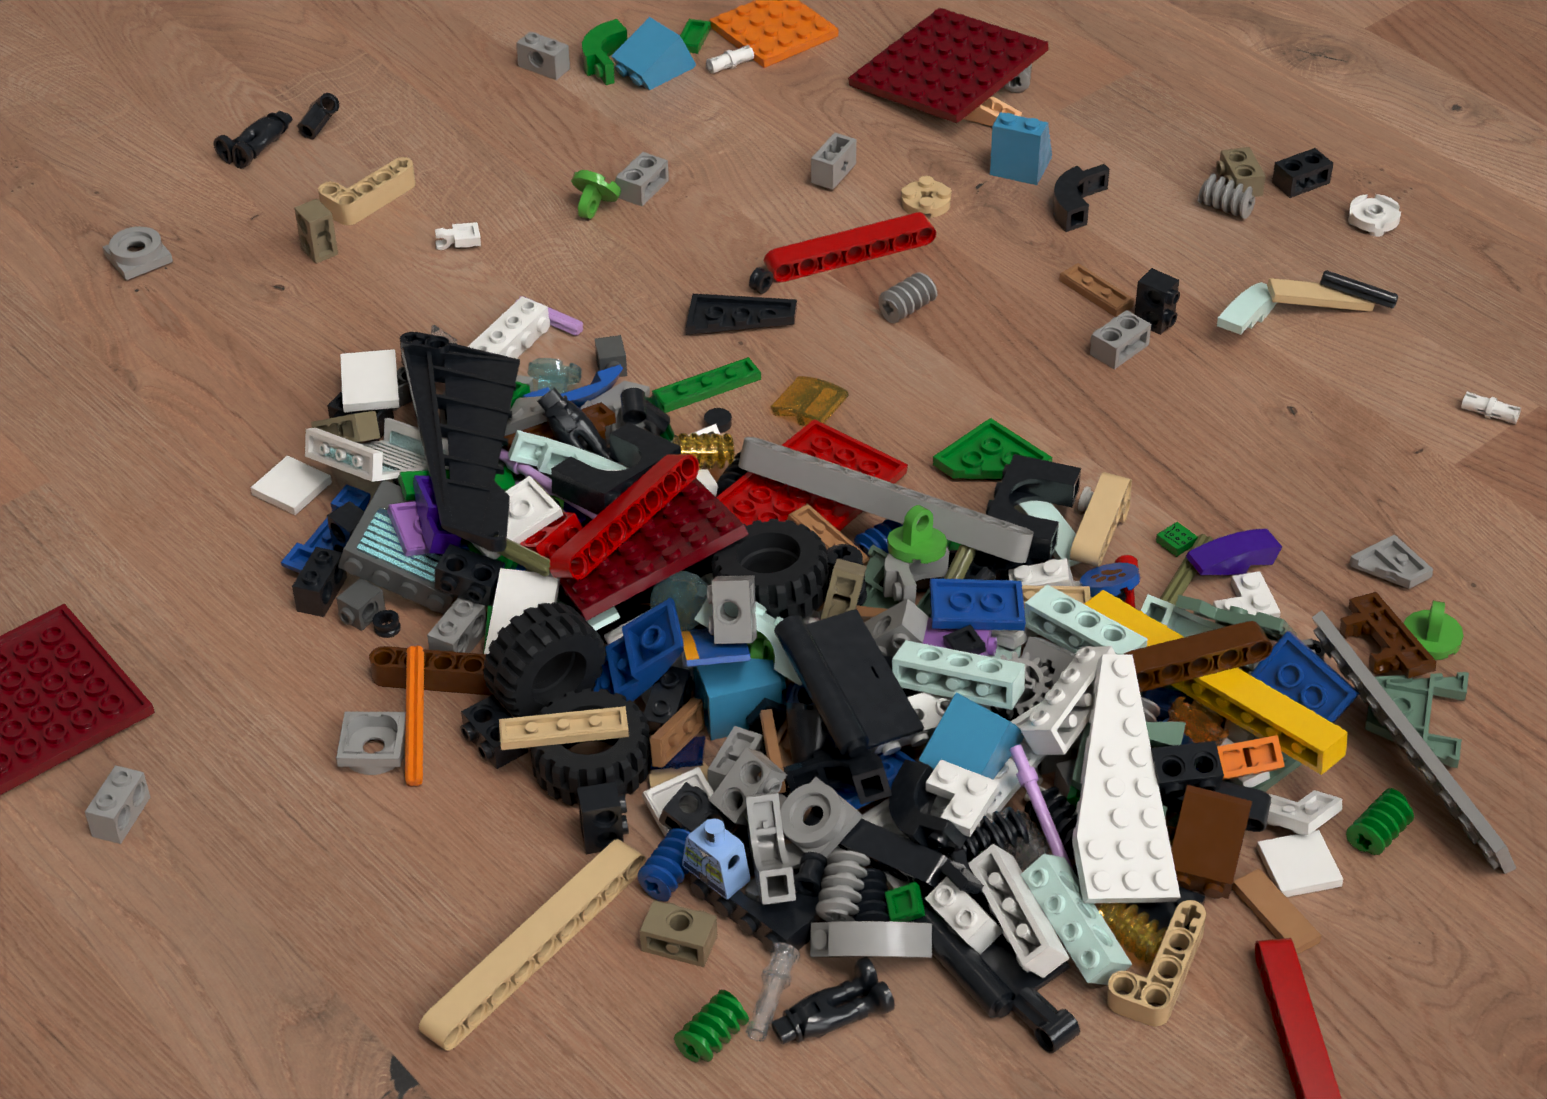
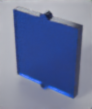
(689, 756)

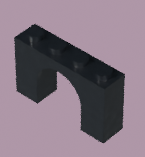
(1035, 481)
(598, 488)
(769, 923)

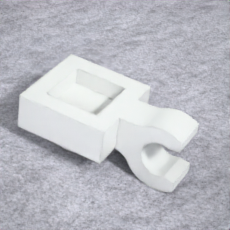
(461, 235)

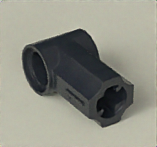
(318, 115)
(637, 410)
(1050, 1026)

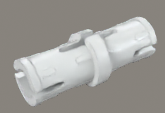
(730, 59)
(1491, 407)

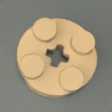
(926, 197)

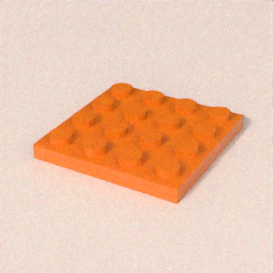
(774, 29)

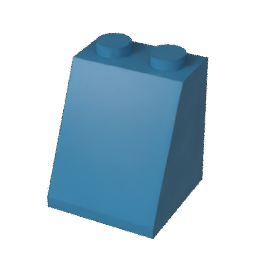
(653, 55)
(1020, 148)
(734, 691)
(972, 738)

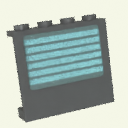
(378, 556)

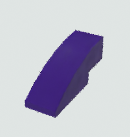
(435, 537)
(1235, 553)

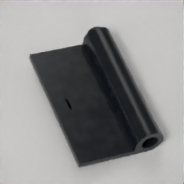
(848, 681)
(988, 978)

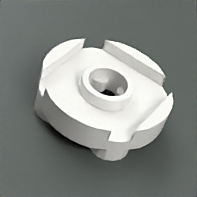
(1364, 214)

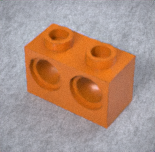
(1251, 757)

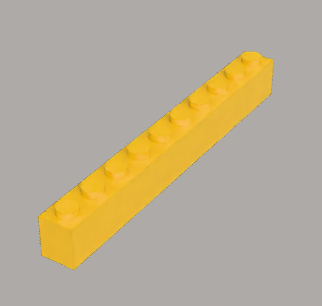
(1242, 697)

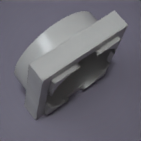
(131, 263)
(366, 726)
(837, 819)

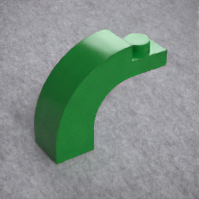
(599, 45)

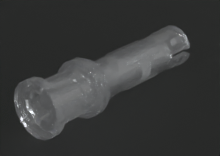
(776, 979)

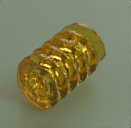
(707, 448)
(1133, 930)

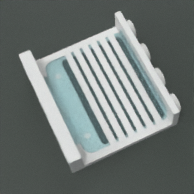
(372, 460)

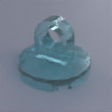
(553, 374)
(688, 594)

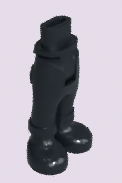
(252, 139)
(569, 422)
(835, 1006)

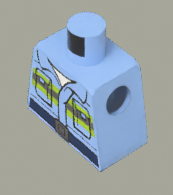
(716, 858)

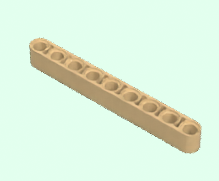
(531, 945)

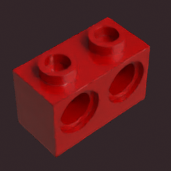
(554, 535)

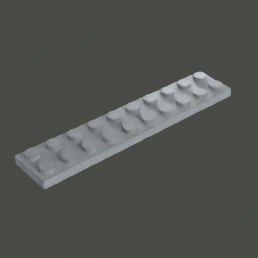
(1418, 751)

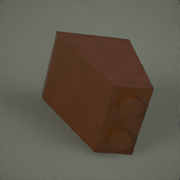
(1209, 841)

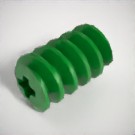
(1380, 823)
(711, 1027)

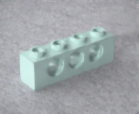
(1075, 624)
(951, 671)
(1075, 922)

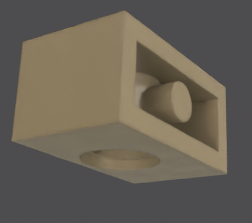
(678, 933)

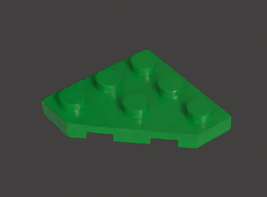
(985, 452)

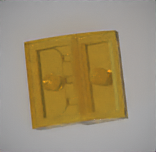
(809, 400)

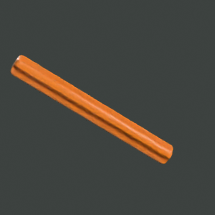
(414, 716)

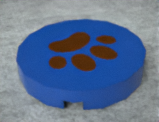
(1111, 578)

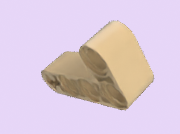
(370, 193)
(1106, 508)
(1167, 961)

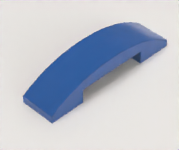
(601, 383)
(300, 553)

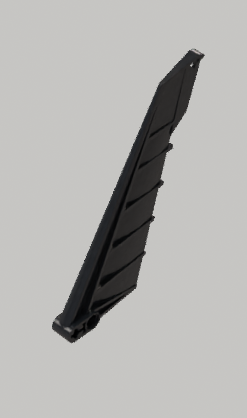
(477, 408)

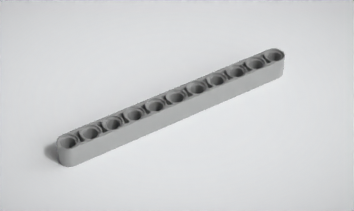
(884, 498)

